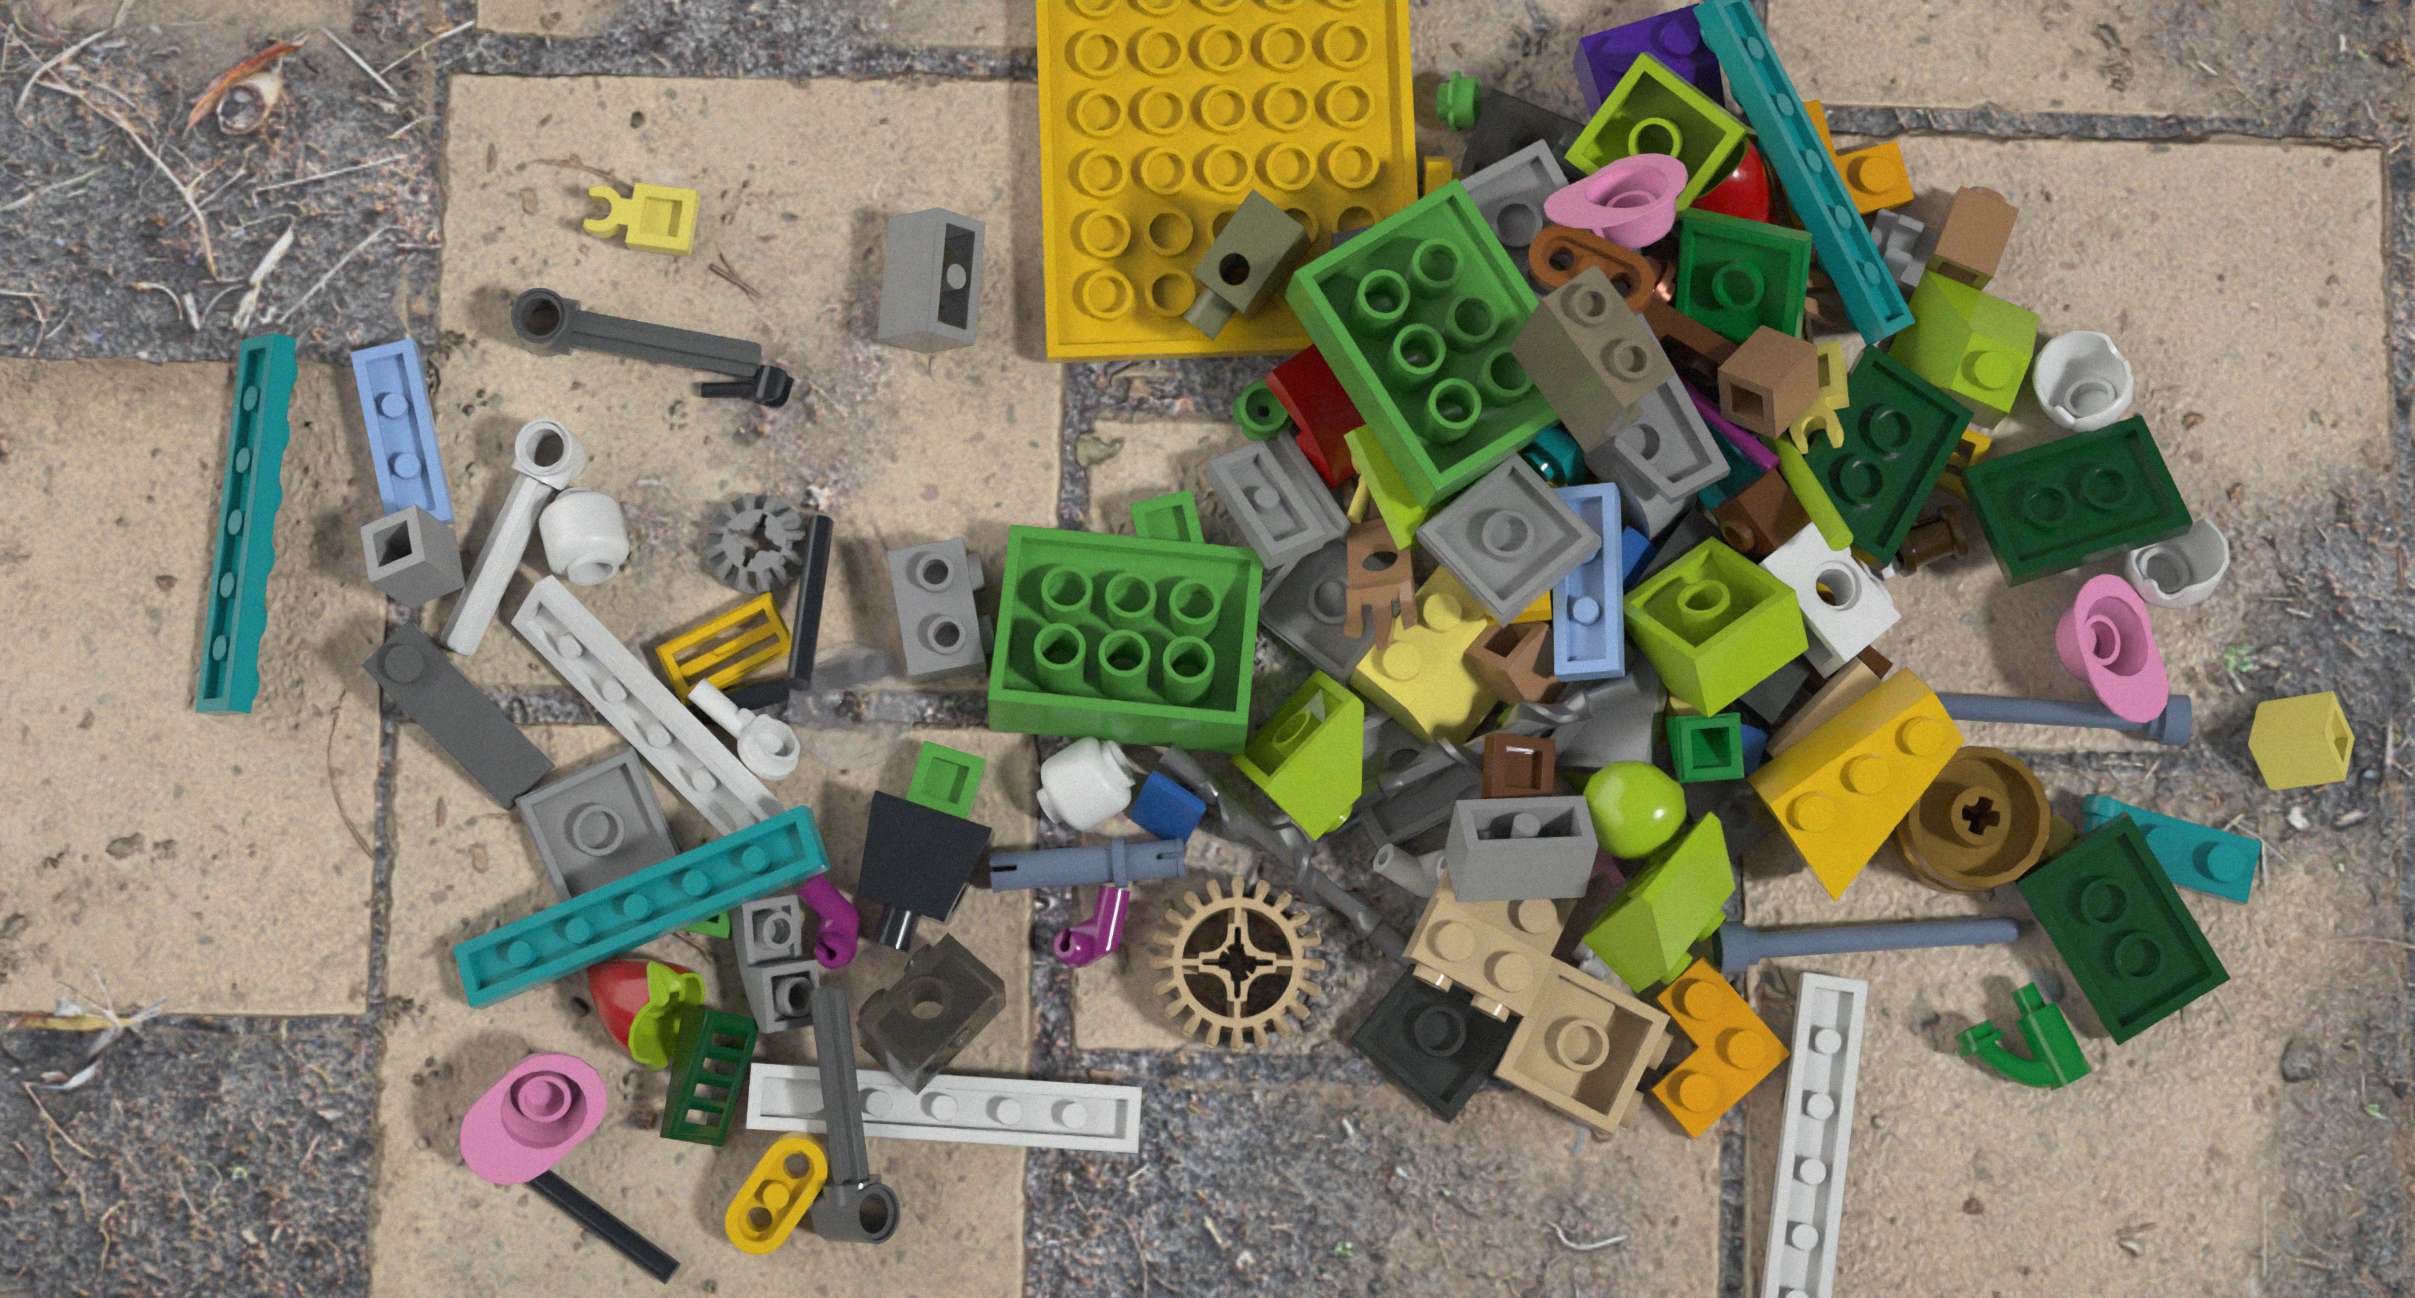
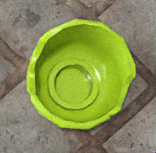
(1635, 809)

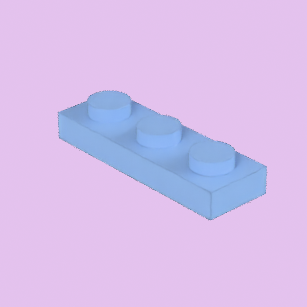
(402, 429)
(1591, 597)

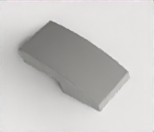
(773, 962)

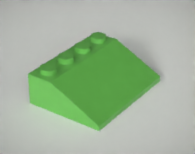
(1422, 337)
(1125, 639)

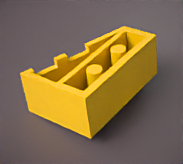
(1858, 777)

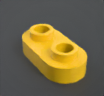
(779, 1191)

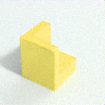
(2301, 741)

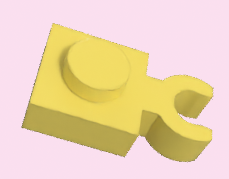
(655, 219)
(1832, 396)

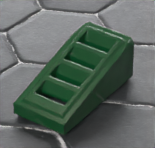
(732, 1058)

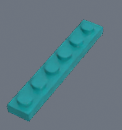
(1804, 168)
(246, 526)
(641, 907)

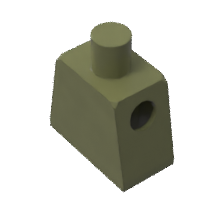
(1254, 238)

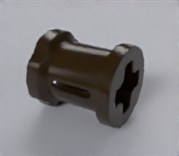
(1932, 540)

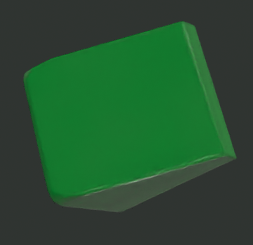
(1706, 746)

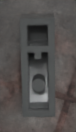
(458, 714)

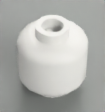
(584, 536)
(1086, 783)

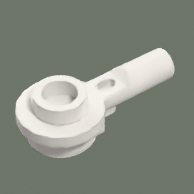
(762, 742)

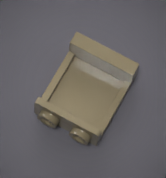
(1591, 358)

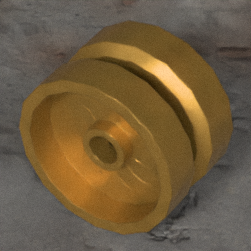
(2008, 818)

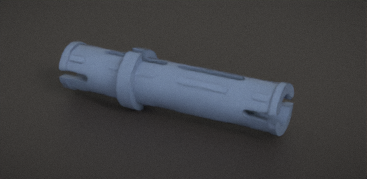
(1088, 865)

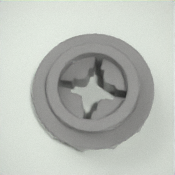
(768, 569)

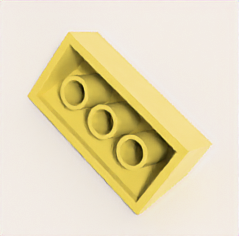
(1425, 672)

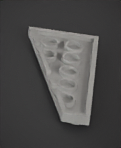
(1669, 440)

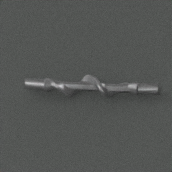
(1524, 719)
(1292, 849)

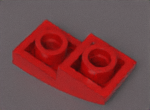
(1321, 411)

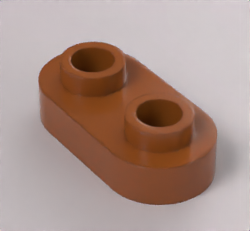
(1585, 251)

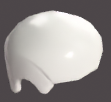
(2082, 380)
(2181, 568)

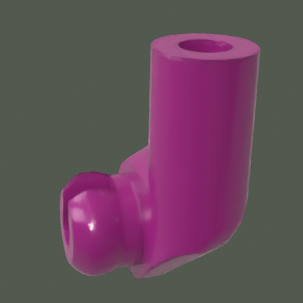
(837, 922)
(1096, 936)

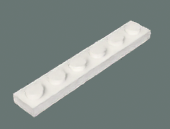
(643, 709)
(956, 1109)
(1814, 1137)

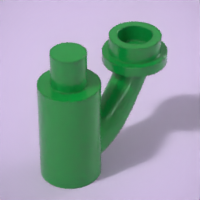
(2046, 1033)

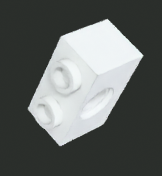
(1862, 603)

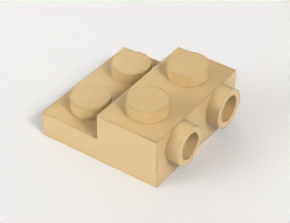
(1487, 948)
(1585, 1048)

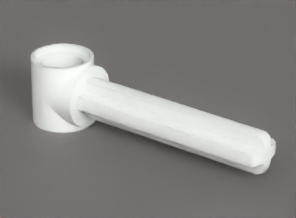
(512, 531)

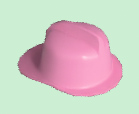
(1624, 201)
(2112, 649)
(532, 1117)

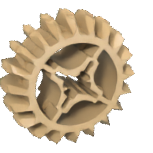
(1237, 908)

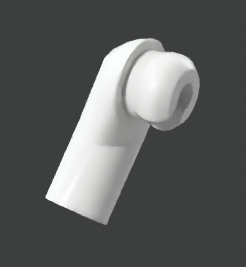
(1416, 873)

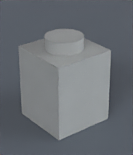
(412, 556)

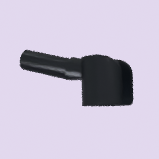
(769, 390)

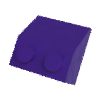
(1670, 37)

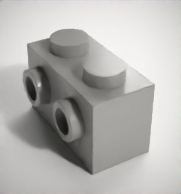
(931, 281)
(939, 610)
(1520, 848)

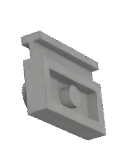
(1277, 500)

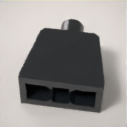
(917, 865)

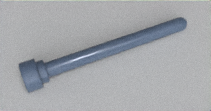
(2169, 728)
(1741, 946)

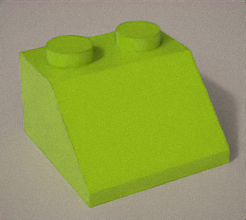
(1662, 115)
(1714, 625)
(1666, 908)

